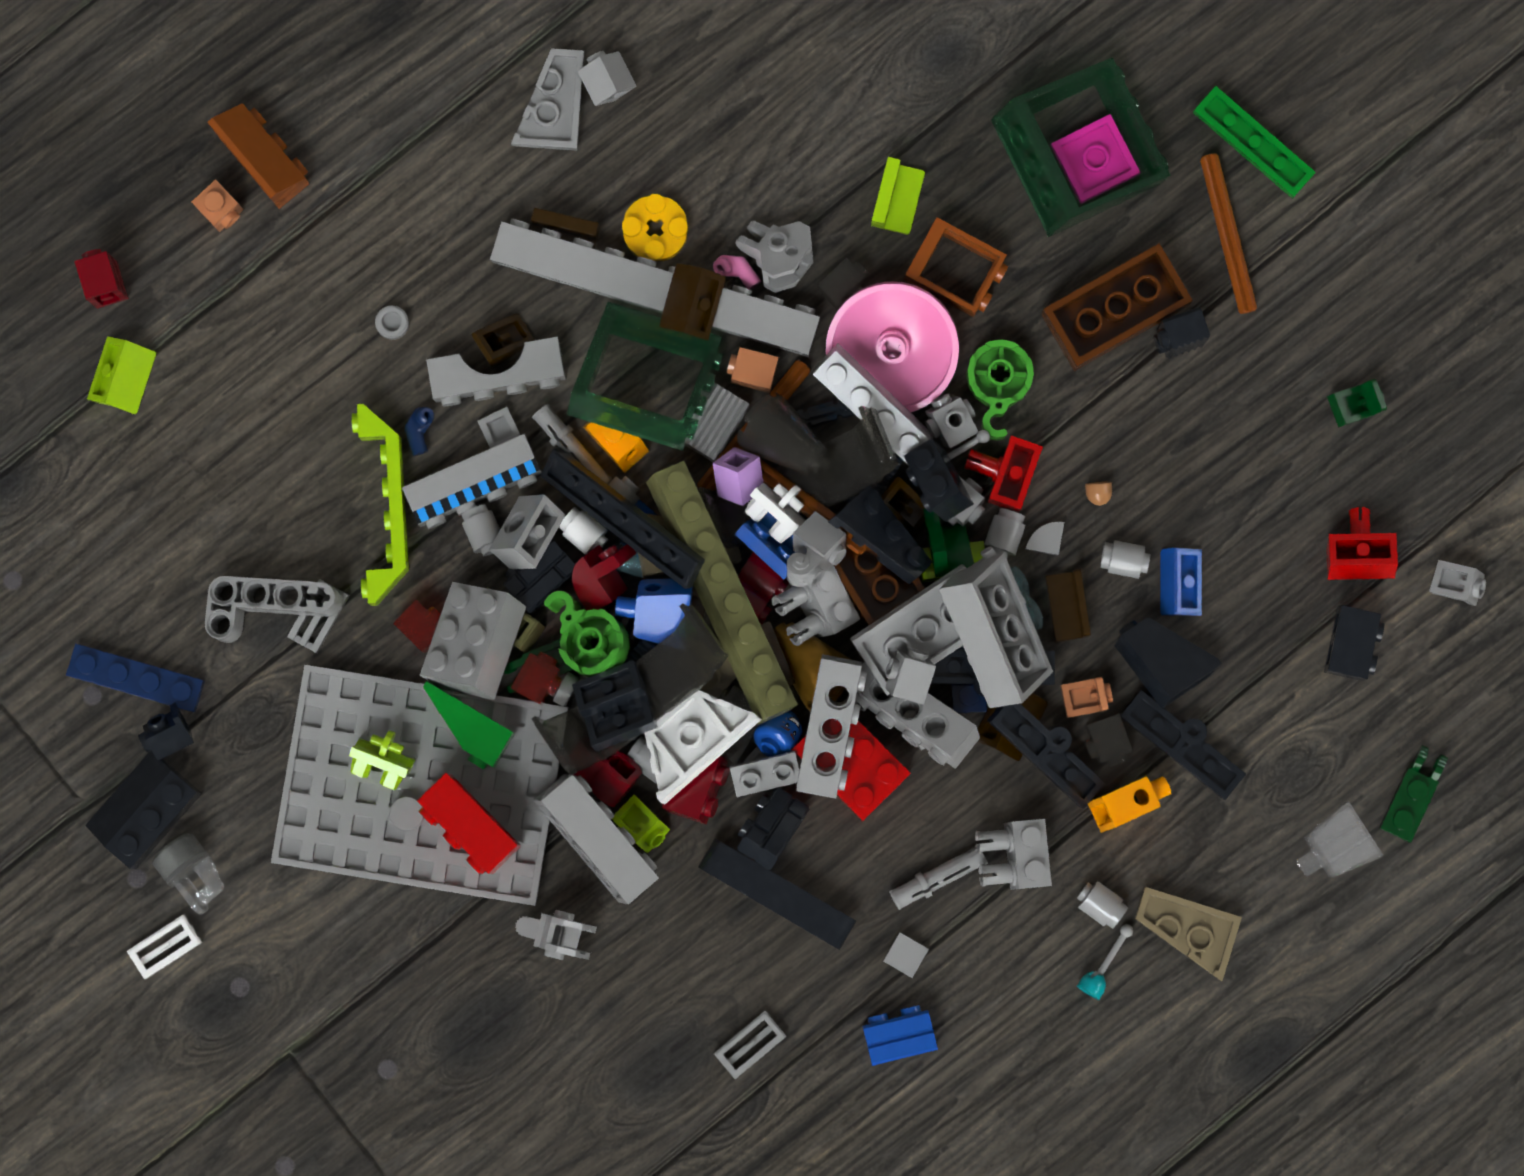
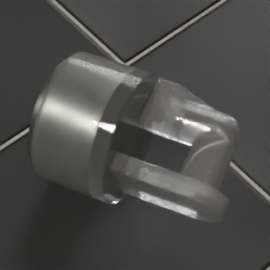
(182, 860)

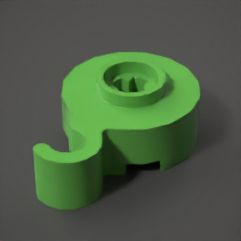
(994, 394)
(580, 628)

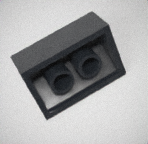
(142, 810)

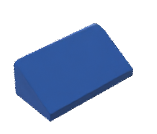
(1181, 582)

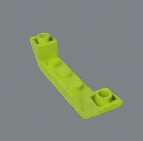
(381, 581)

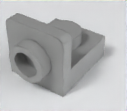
(1458, 582)

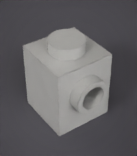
(606, 77)
(910, 675)

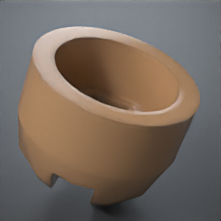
(1099, 492)

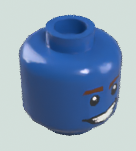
(778, 734)

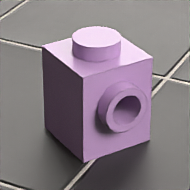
(737, 475)

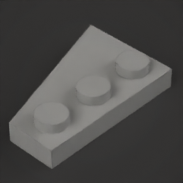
(555, 106)

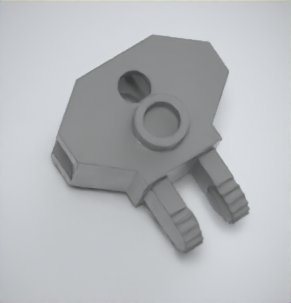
(779, 253)
(555, 934)

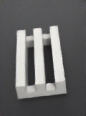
(188, 931)

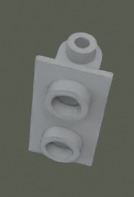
(765, 773)

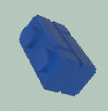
(899, 1036)

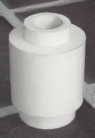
(583, 530)

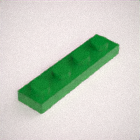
(1254, 142)

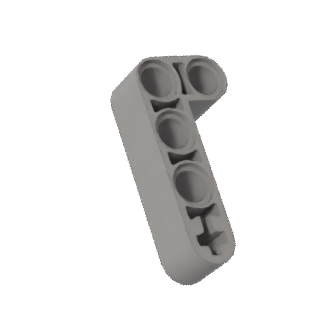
(274, 602)

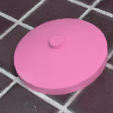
(900, 339)

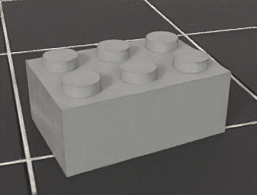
(473, 640)

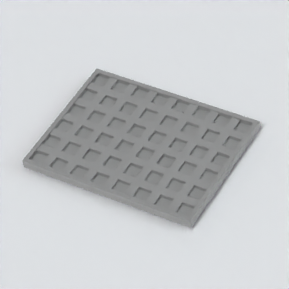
(344, 820)

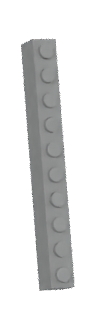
(648, 286)

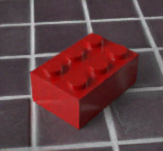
(871, 769)
(467, 824)

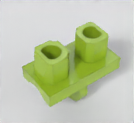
(384, 755)

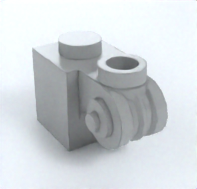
(817, 548)

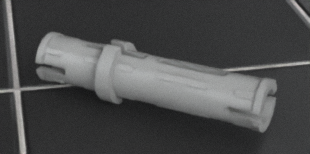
(563, 437)
(936, 878)

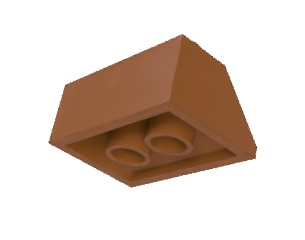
(260, 153)

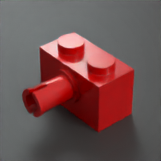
(1010, 473)
(1361, 552)

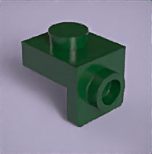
(1357, 403)

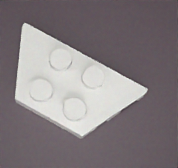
(693, 739)

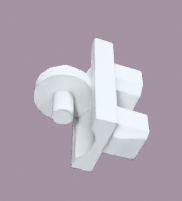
(767, 500)

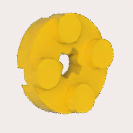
(655, 209)

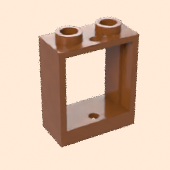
(937, 231)

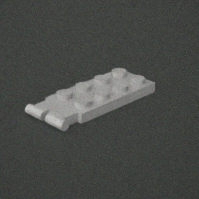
(915, 624)

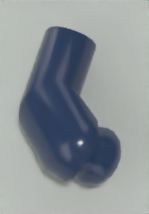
(416, 428)

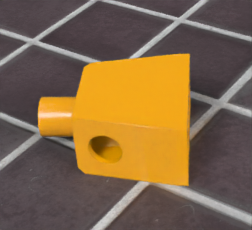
(618, 445)
(1120, 806)

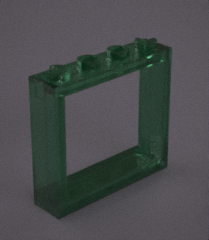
(630, 419)

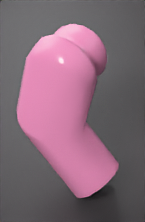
(737, 267)

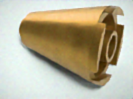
(805, 663)

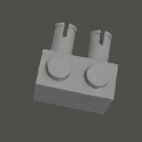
(825, 607)
(1026, 855)

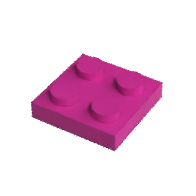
(1095, 159)

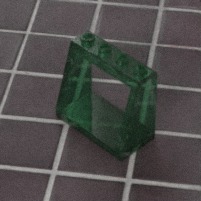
(1037, 165)

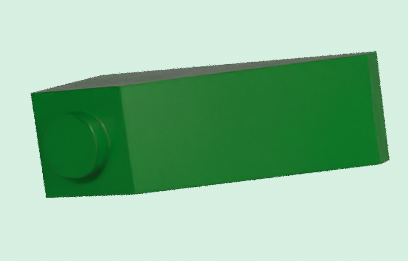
(475, 732)

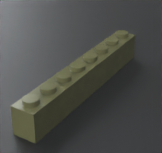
(723, 594)

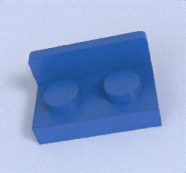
(760, 541)

